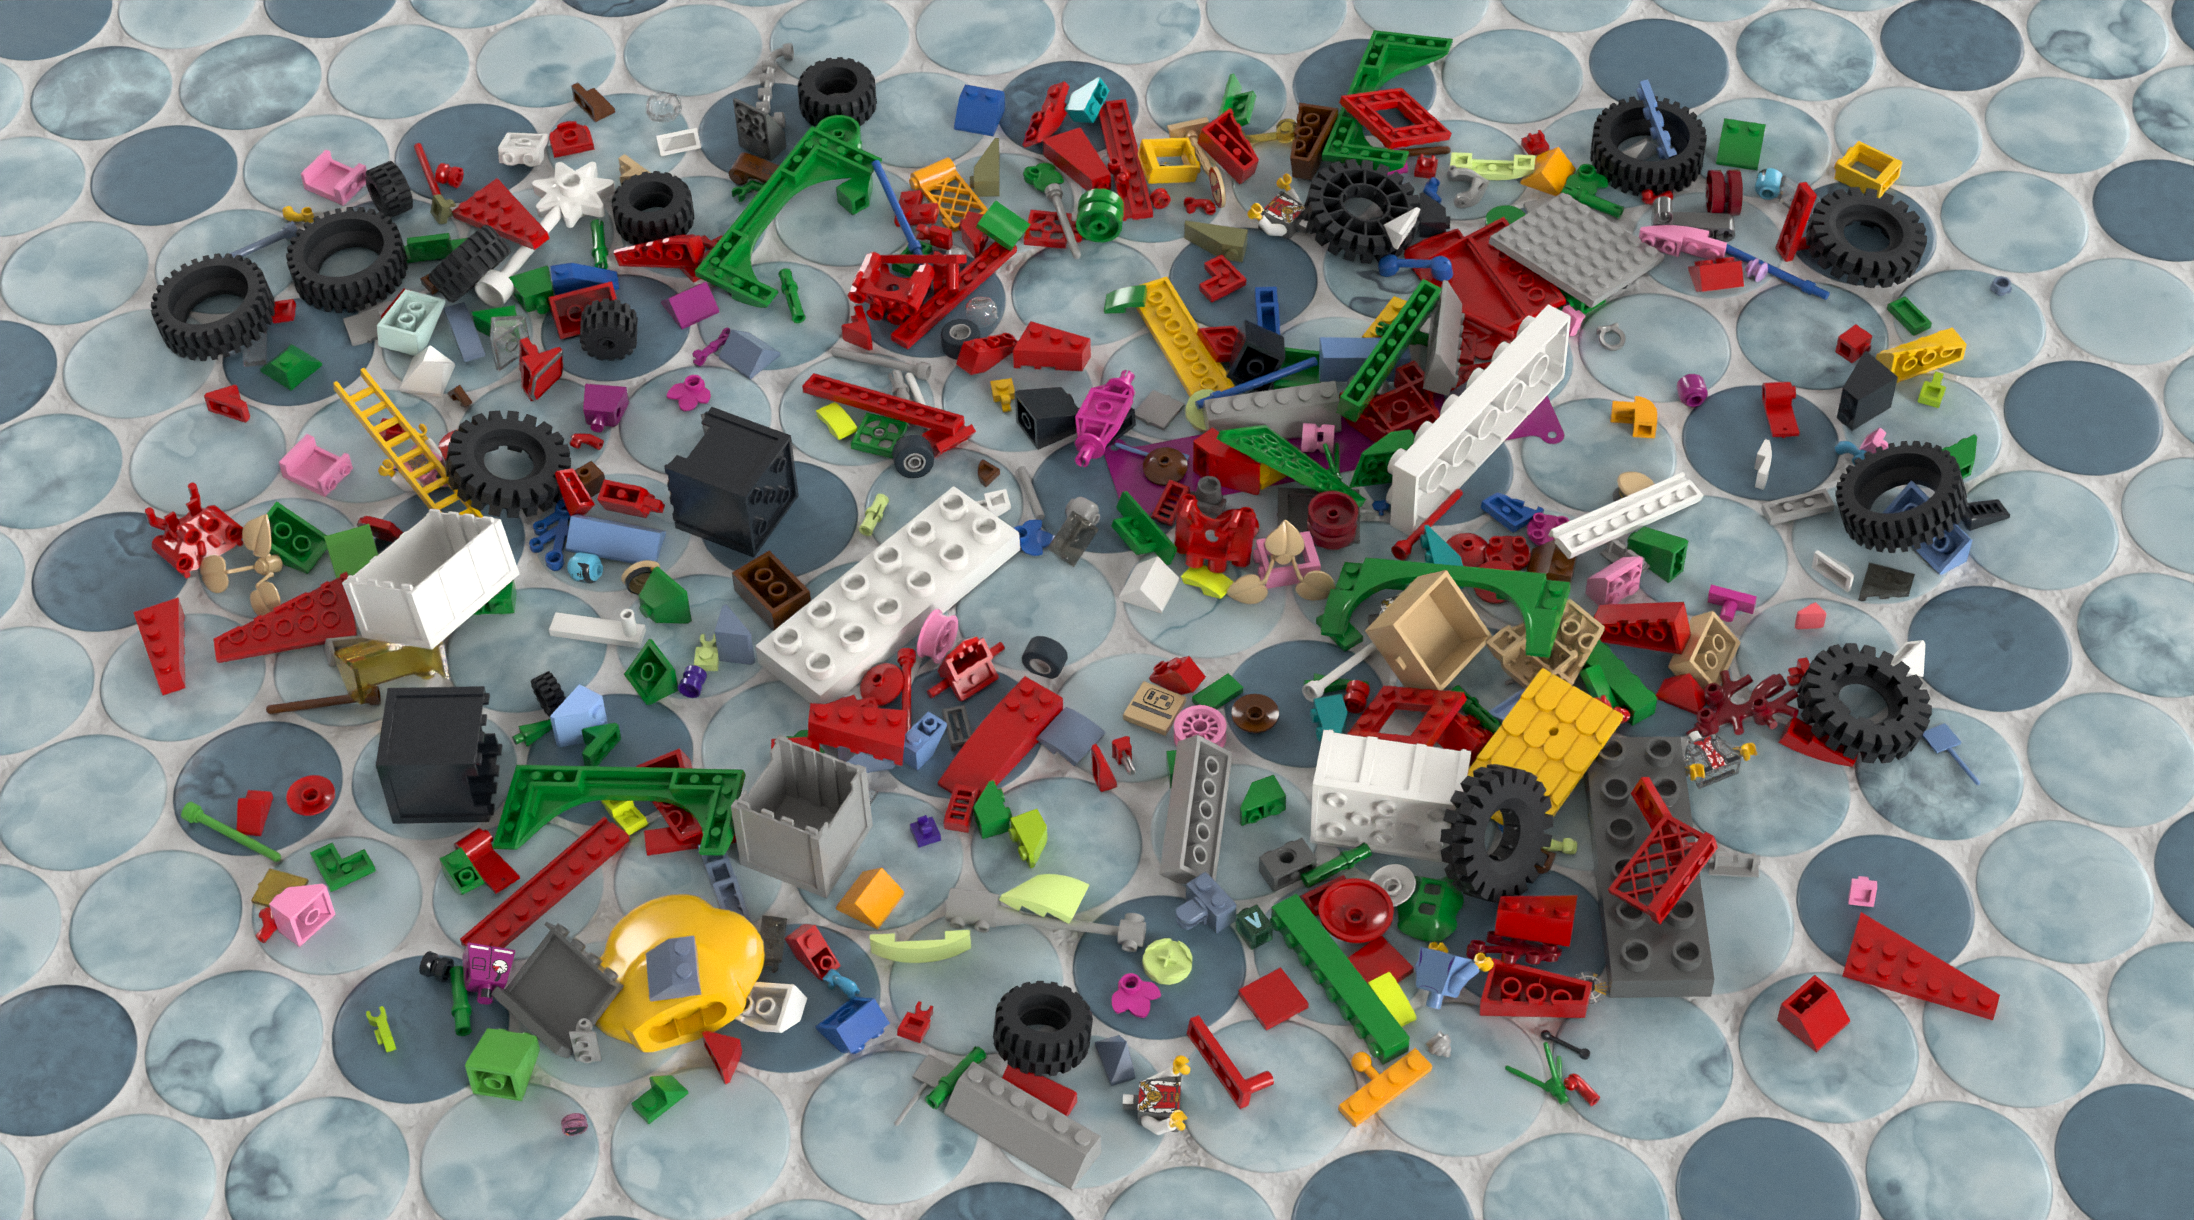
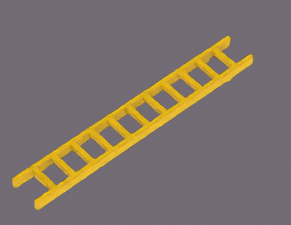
(409, 433)

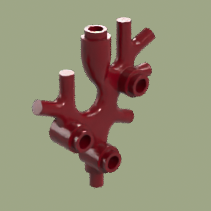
(1719, 700)

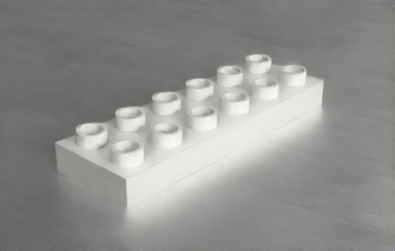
(1478, 419)
(887, 598)

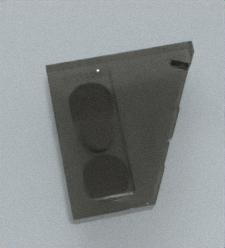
(1885, 582)

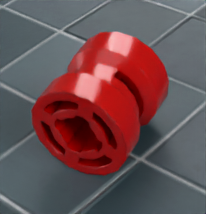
(450, 175)
(1356, 696)

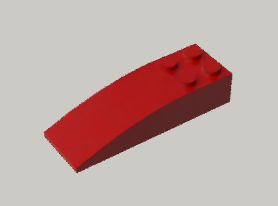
(1003, 737)

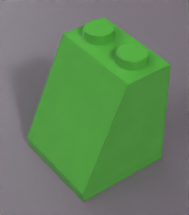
(351, 549)
(502, 1064)

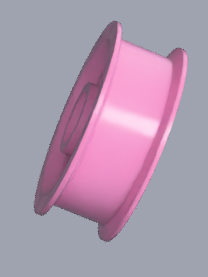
(937, 636)
(1200, 721)

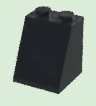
(1255, 354)
(1866, 392)
(1046, 415)

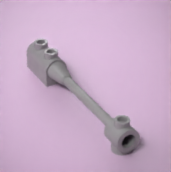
(985, 911)

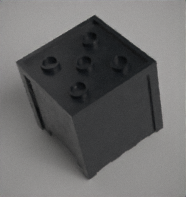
(733, 483)
(436, 756)

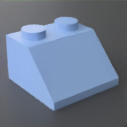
(578, 711)

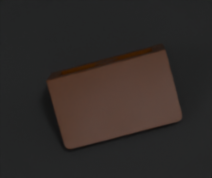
(592, 102)

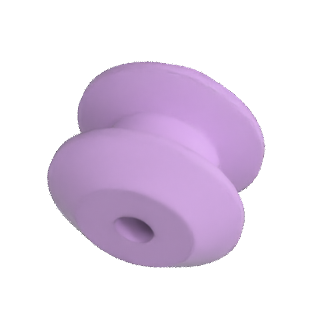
(1755, 269)

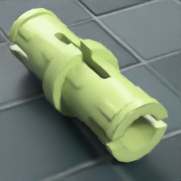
(873, 514)

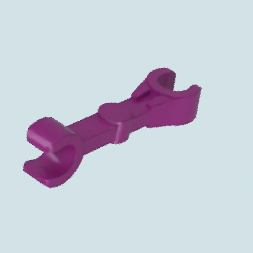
(701, 355)

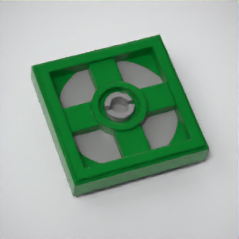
(878, 435)

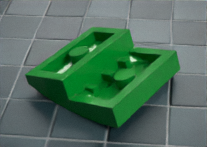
(1002, 225)

